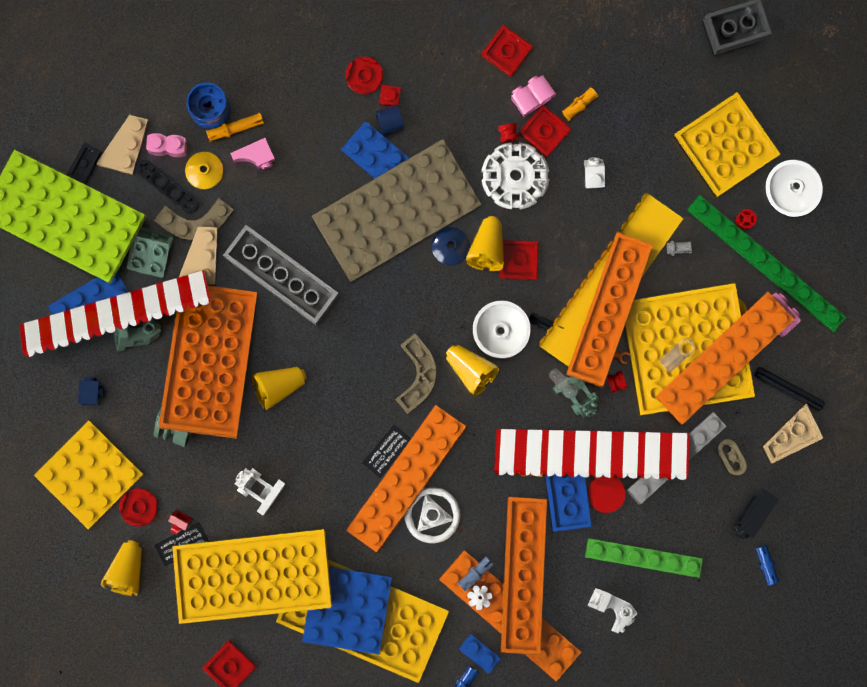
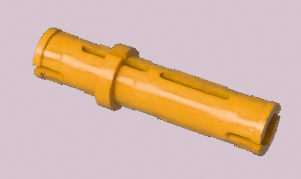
(234, 127)

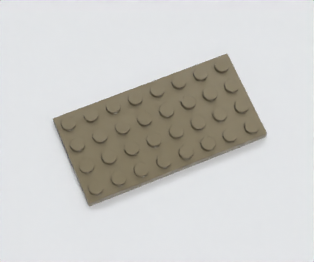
(396, 210)

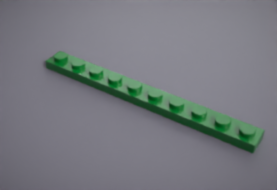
(766, 263)

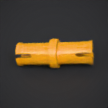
(580, 104)

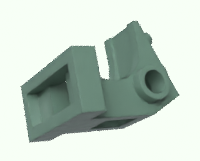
(137, 336)
(587, 407)

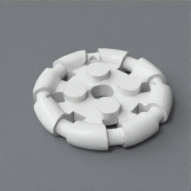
(520, 186)

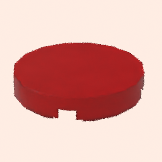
(364, 75)
(606, 494)
(138, 507)

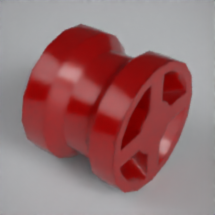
(508, 133)
(748, 217)
(616, 381)

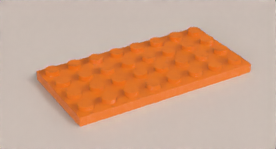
(209, 364)

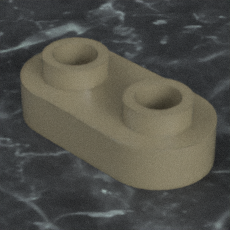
(732, 457)

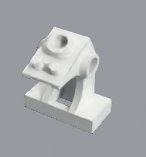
(245, 481)
(624, 611)

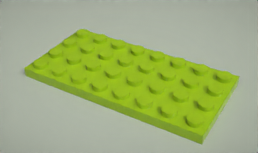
(66, 217)

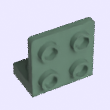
(150, 252)

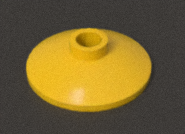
(207, 179)

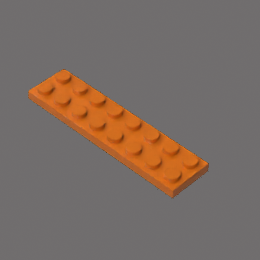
(609, 309)
(724, 358)
(406, 479)
(523, 576)
(555, 651)

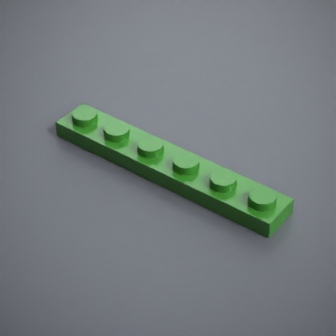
(643, 558)

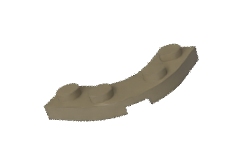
(185, 228)
(425, 375)

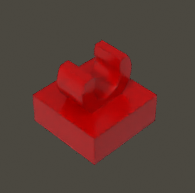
(179, 521)

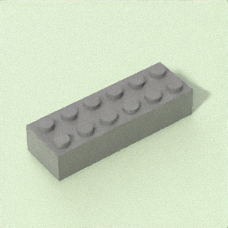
(281, 275)

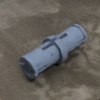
(475, 574)

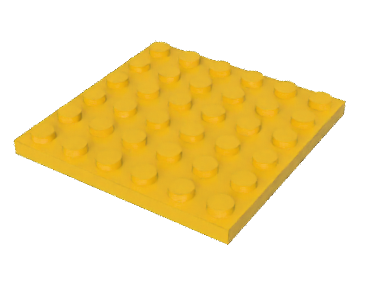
(665, 320)

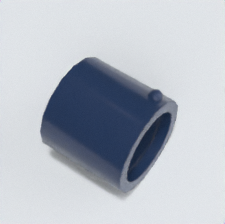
(389, 119)

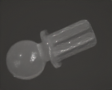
(569, 389)

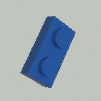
(479, 653)

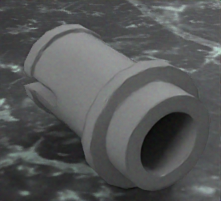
(678, 248)

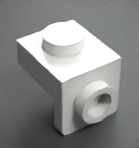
(594, 173)

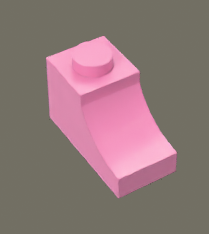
(256, 153)

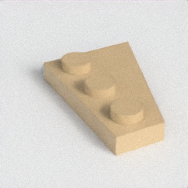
(125, 147)
(202, 254)
(793, 436)

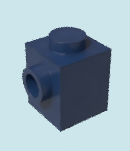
(90, 391)

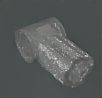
(676, 356)

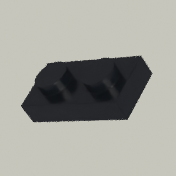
(84, 163)

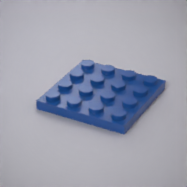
(356, 614)

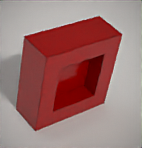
(390, 95)

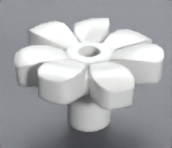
(479, 602)

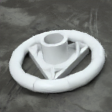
(434, 515)

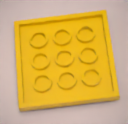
(727, 144)
(88, 474)

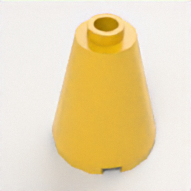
(487, 246)
(471, 368)
(277, 385)
(125, 570)

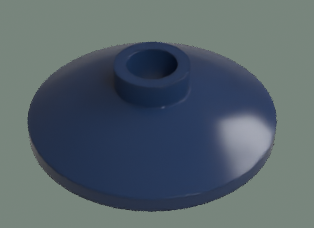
(446, 255)

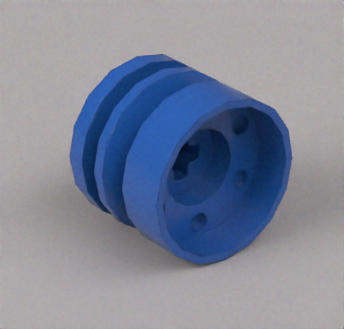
(204, 96)

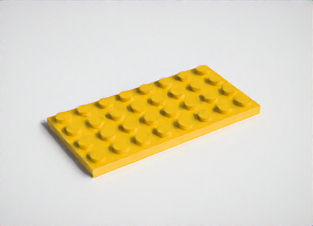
(252, 576)
(407, 635)

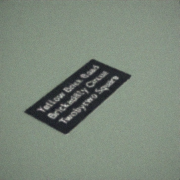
(386, 451)
(192, 535)

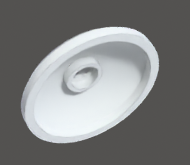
(788, 198)
(506, 316)

